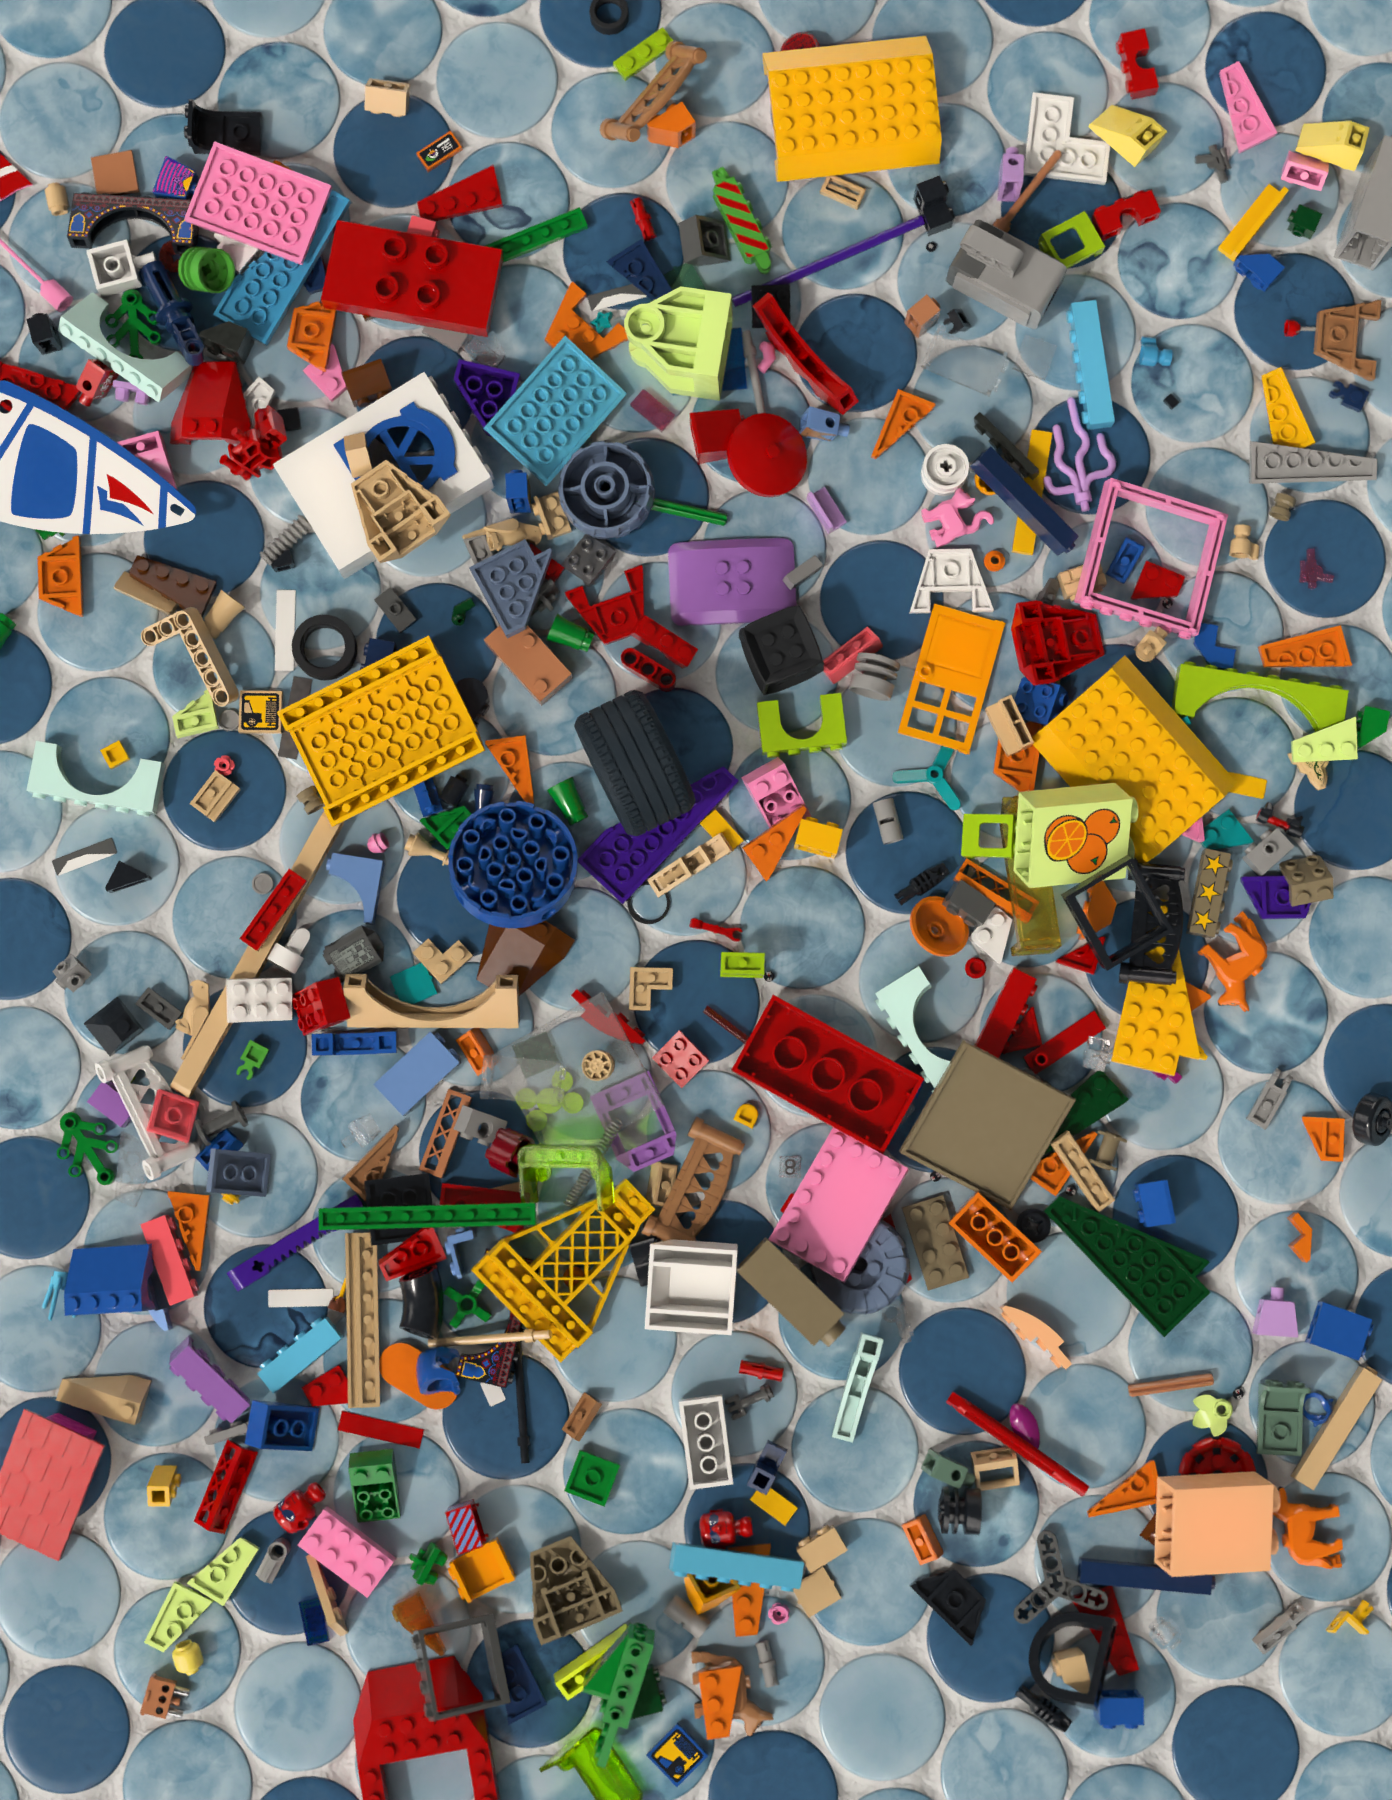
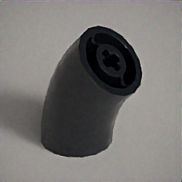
(422, 1302)

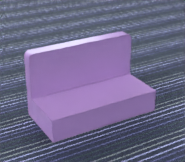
(826, 510)

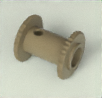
(1107, 1150)

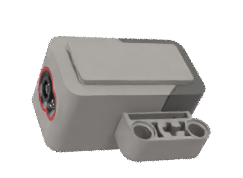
(1005, 274)

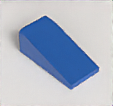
(1125, 560)

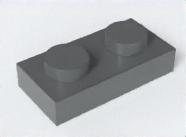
(159, 1008)

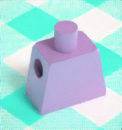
(1010, 175)
(1276, 1316)

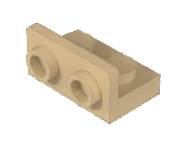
(553, 520)

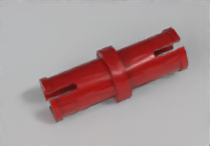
(643, 219)
(761, 1370)

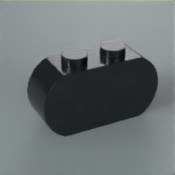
(474, 696)

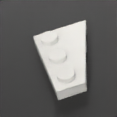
(258, 396)

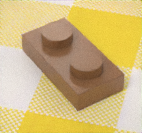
(581, 1416)

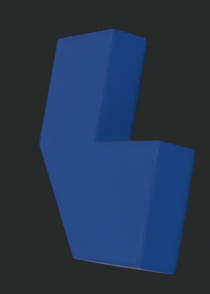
(1214, 655)

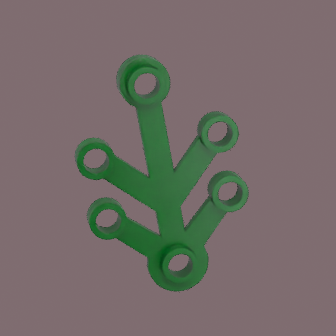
(132, 324)
(85, 1145)

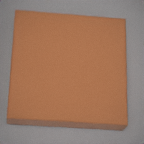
(115, 173)

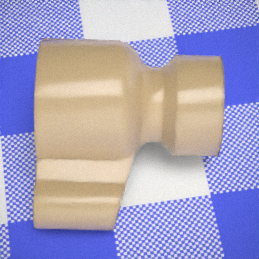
(1241, 546)

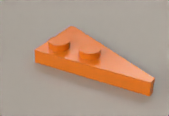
(514, 760)
(192, 1215)
(1134, 1492)

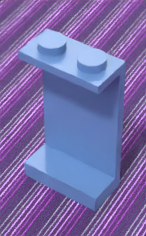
(417, 1072)

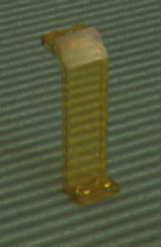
(1031, 907)

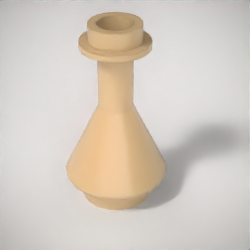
(419, 846)

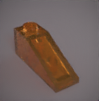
(415, 1616)

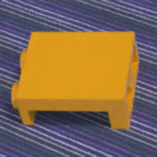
(481, 1570)

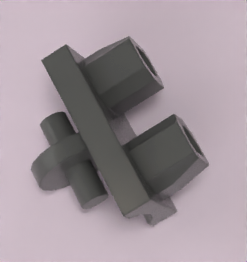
(546, 596)

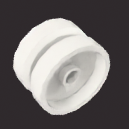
(941, 458)

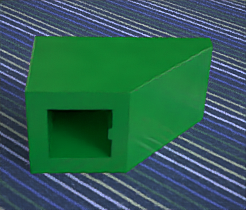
(1370, 724)

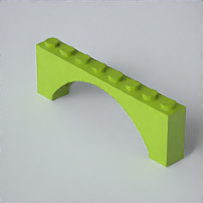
(1198, 684)

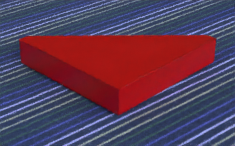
(1081, 959)
(1026, 1034)

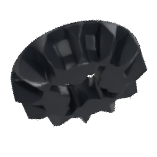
(1036, 1215)

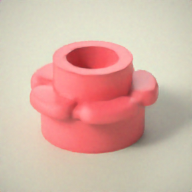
(230, 765)

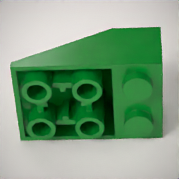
(374, 1485)

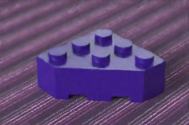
(485, 388)

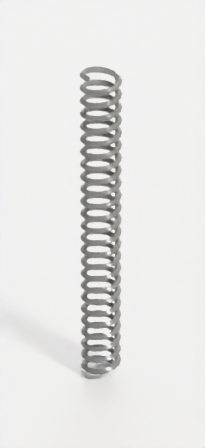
(584, 1176)

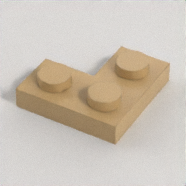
(442, 965)
(643, 981)

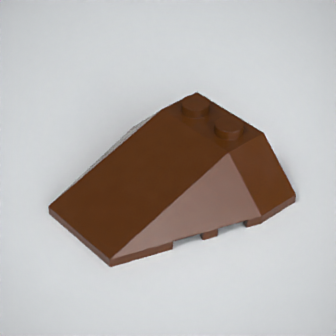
(522, 952)

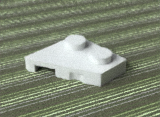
(993, 934)

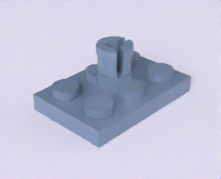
(238, 1172)

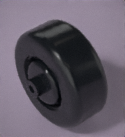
(1372, 1119)

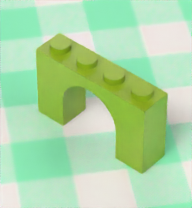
(776, 740)

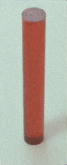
(726, 1024)

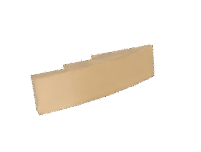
(689, 865)

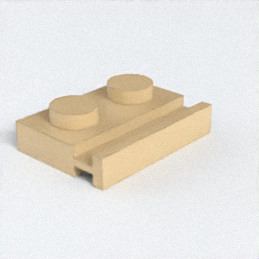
(215, 796)

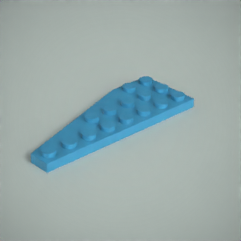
(270, 285)

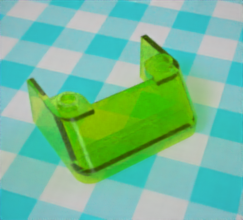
(537, 1161)
(605, 1783)

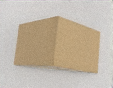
(357, 454)

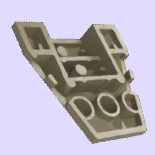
(568, 1591)

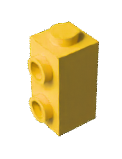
(163, 1485)

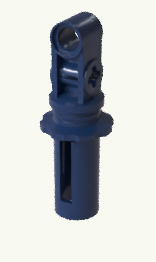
(173, 314)

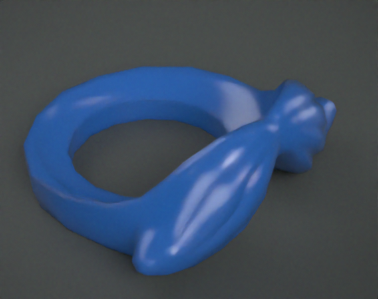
(1326, 1403)

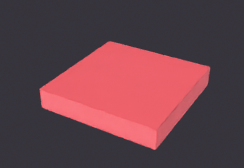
(173, 1116)

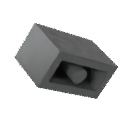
(968, 904)

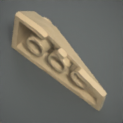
(109, 1396)

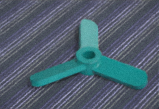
(939, 782)

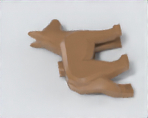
(744, 1708)

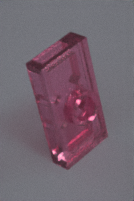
(652, 410)

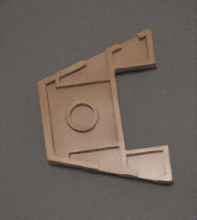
(1337, 337)

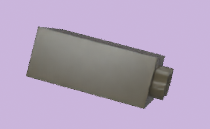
(792, 1293)

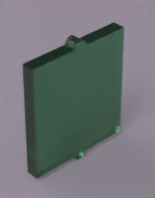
(684, 276)

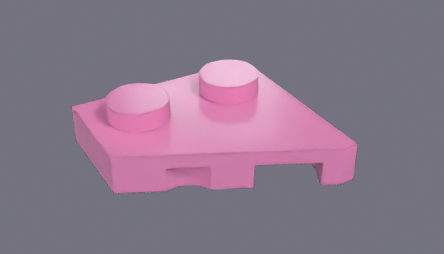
(331, 381)

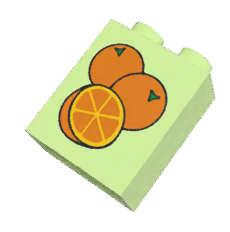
(1072, 833)

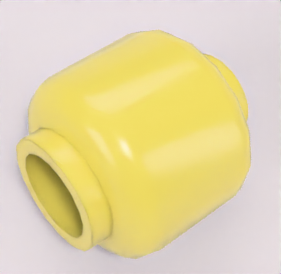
(187, 1657)

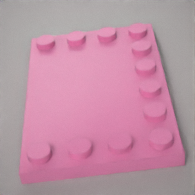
(258, 203)
(838, 1205)

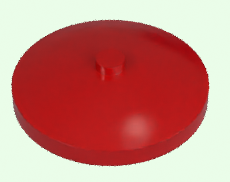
(767, 455)

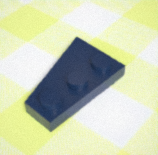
(522, 1686)

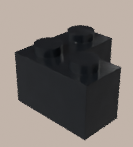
(931, 204)

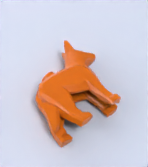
(1239, 966)
(1299, 1530)

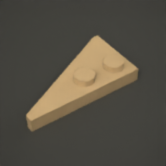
(327, 1598)

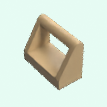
(995, 1459)

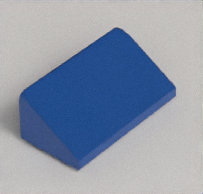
(224, 1140)

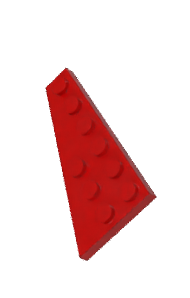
(50, 389)

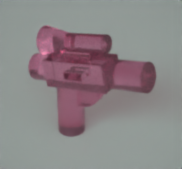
(1312, 572)

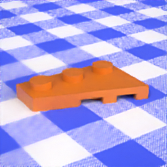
(718, 1699)

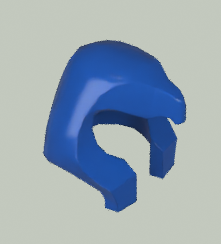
(431, 1376)

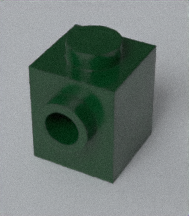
(1303, 221)

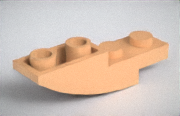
(1031, 1327)

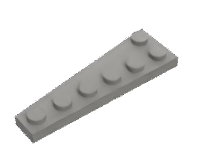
(1292, 464)

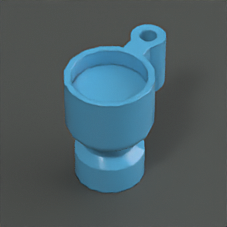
(1151, 355)

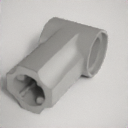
(273, 1561)

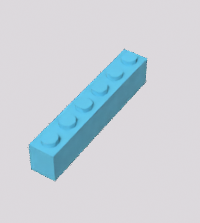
(1091, 365)
(736, 1565)

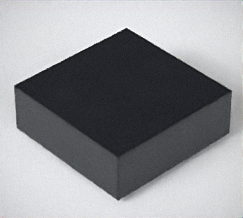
(290, 418)

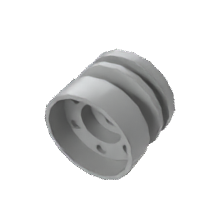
(875, 672)

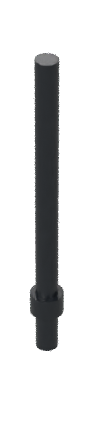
(523, 1439)

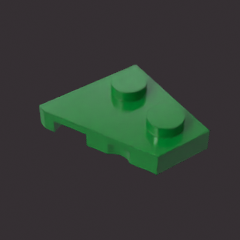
(446, 824)

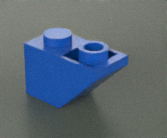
(1259, 268)

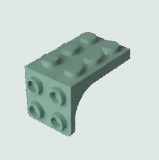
(1280, 1417)

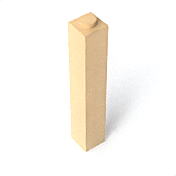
(1337, 1427)

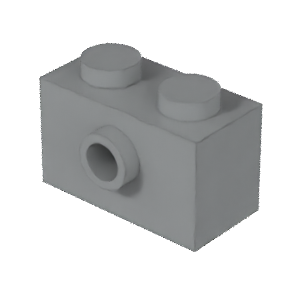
(1267, 852)

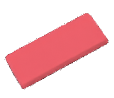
(844, 658)

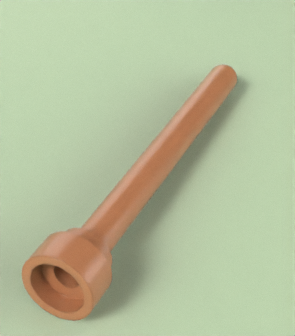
(1004, 222)

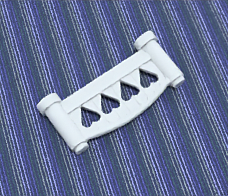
(122, 1071)

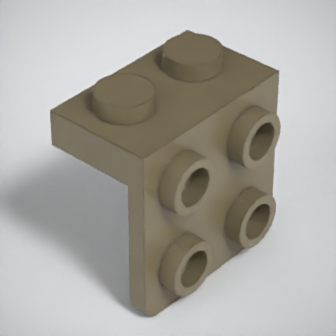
(1307, 880)

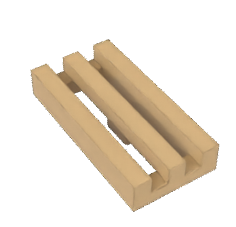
(839, 198)

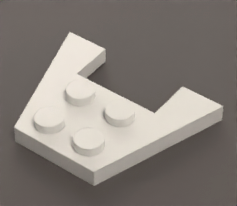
(950, 572)

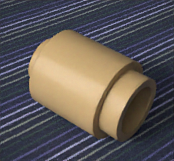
(57, 199)

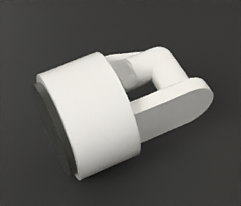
(289, 957)

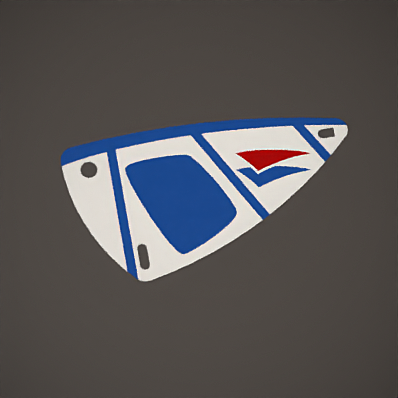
(74, 477)

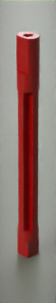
(1017, 1444)

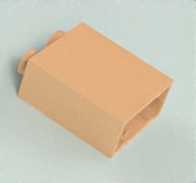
(1215, 1523)

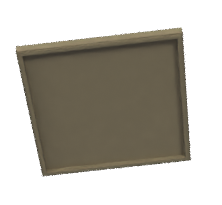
(987, 1124)

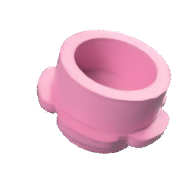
(772, 1613)

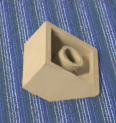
(1072, 1668)

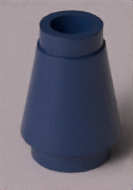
(483, 795)

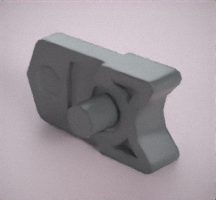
(1049, 591)

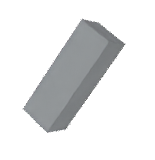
(802, 572)

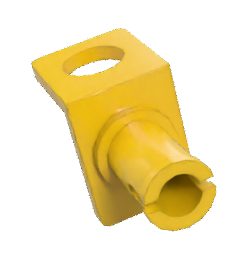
(1355, 1619)

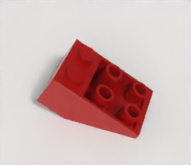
(320, 1006)

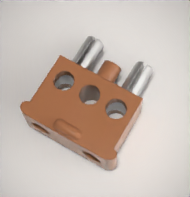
(153, 1697)

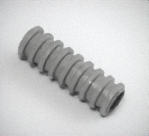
(286, 540)

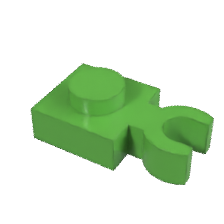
(254, 1056)

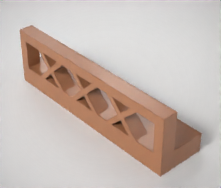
(452, 1137)

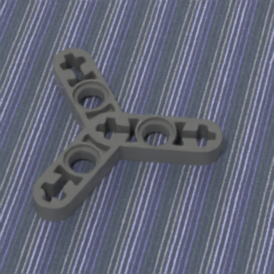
(1050, 1592)

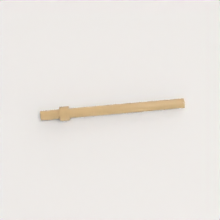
(528, 1335)

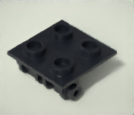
(780, 293)

